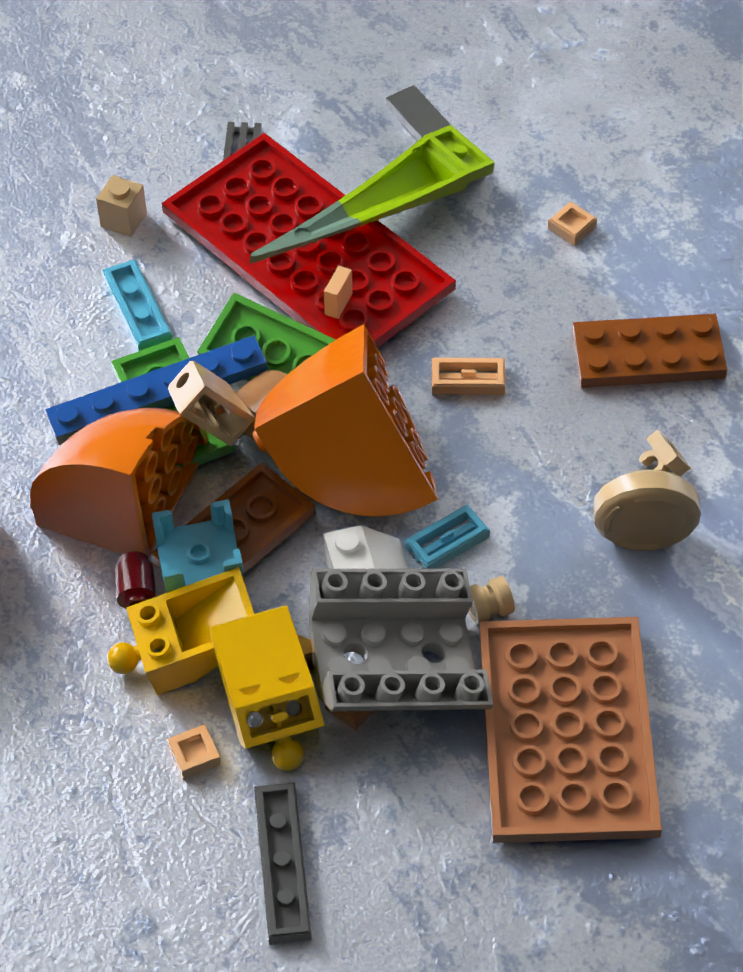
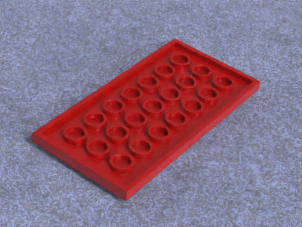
(268, 193)

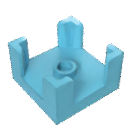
(196, 549)

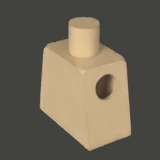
(198, 395)

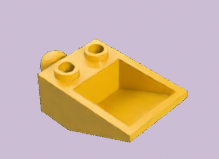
(180, 631)
(262, 674)

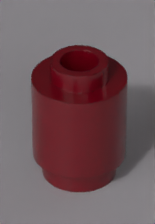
(134, 579)

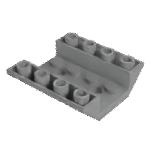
(390, 623)

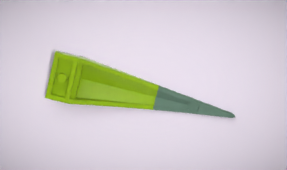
(425, 172)

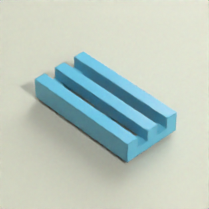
(452, 542)

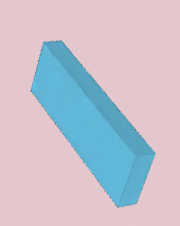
(136, 305)

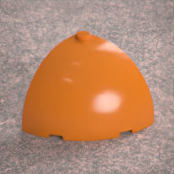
(346, 432)
(115, 476)

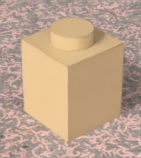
(121, 205)

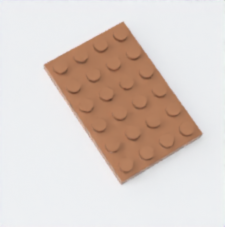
(568, 731)

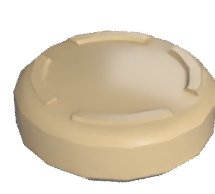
(647, 510)

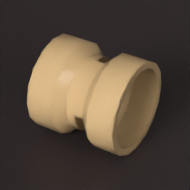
(491, 600)

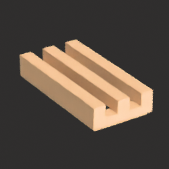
(468, 380)

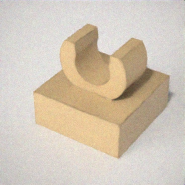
(665, 453)

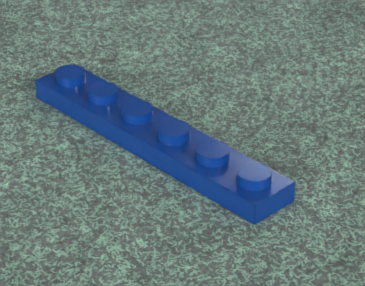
(150, 390)

